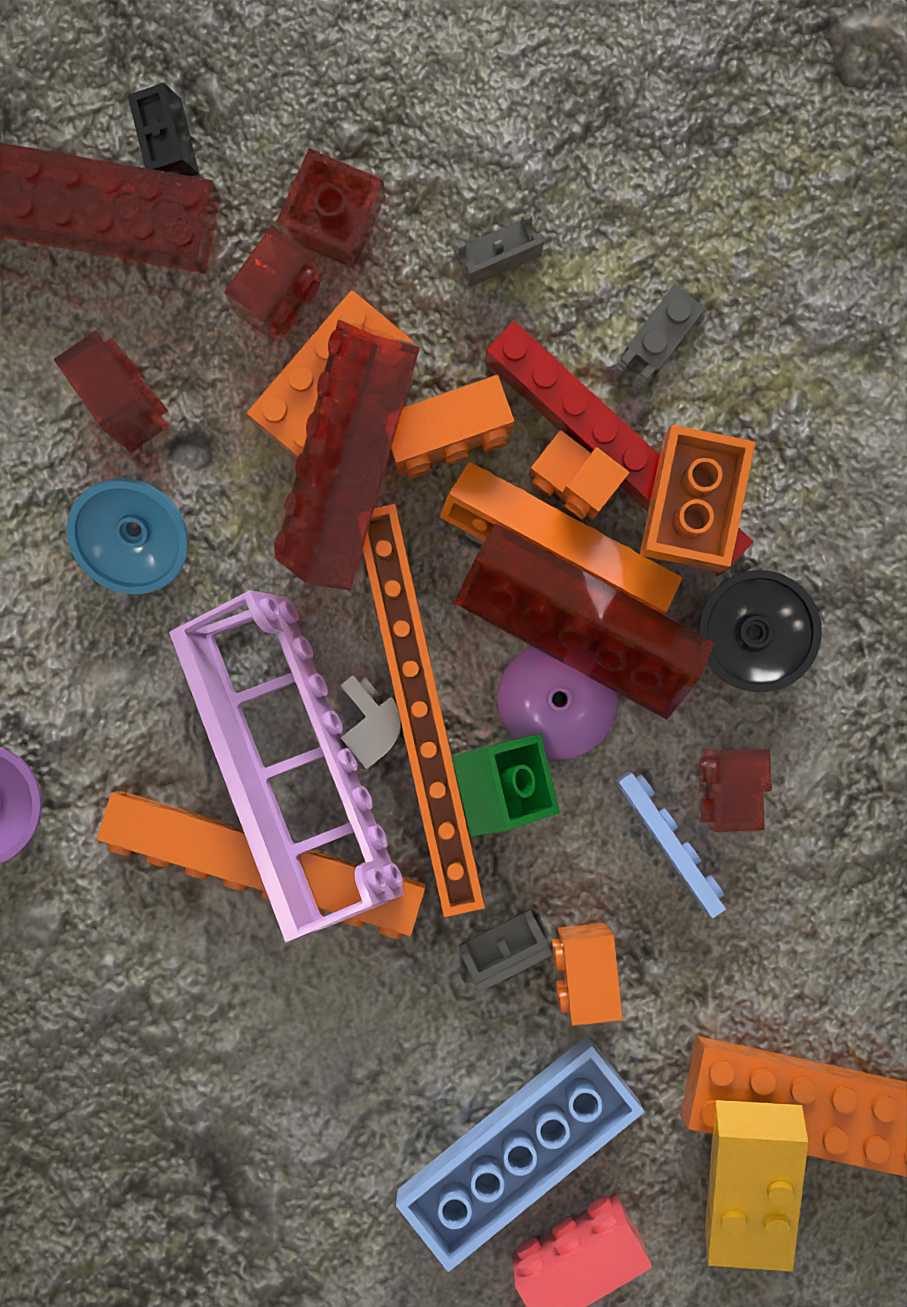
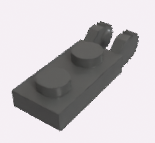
(660, 335)

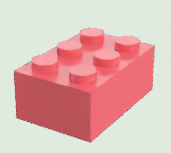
(581, 1258)

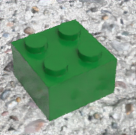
(505, 785)

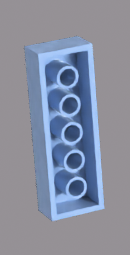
(517, 1153)

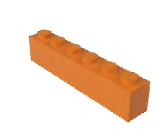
(485, 500)

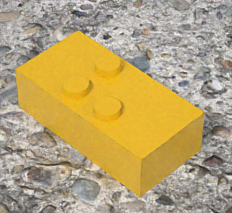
(755, 1185)

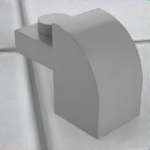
(378, 730)

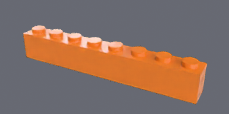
(223, 851)

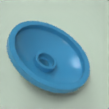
(117, 553)

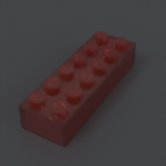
(106, 208)
(344, 454)
(583, 622)

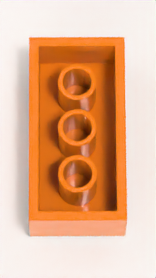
(293, 394)

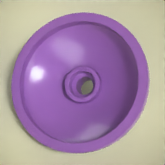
(528, 707)
(19, 805)

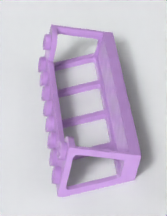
(249, 780)

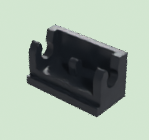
(163, 130)

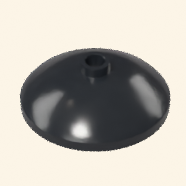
(786, 623)

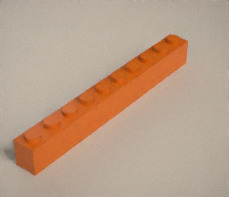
(421, 714)

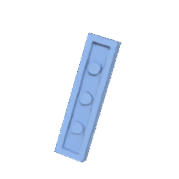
(682, 856)

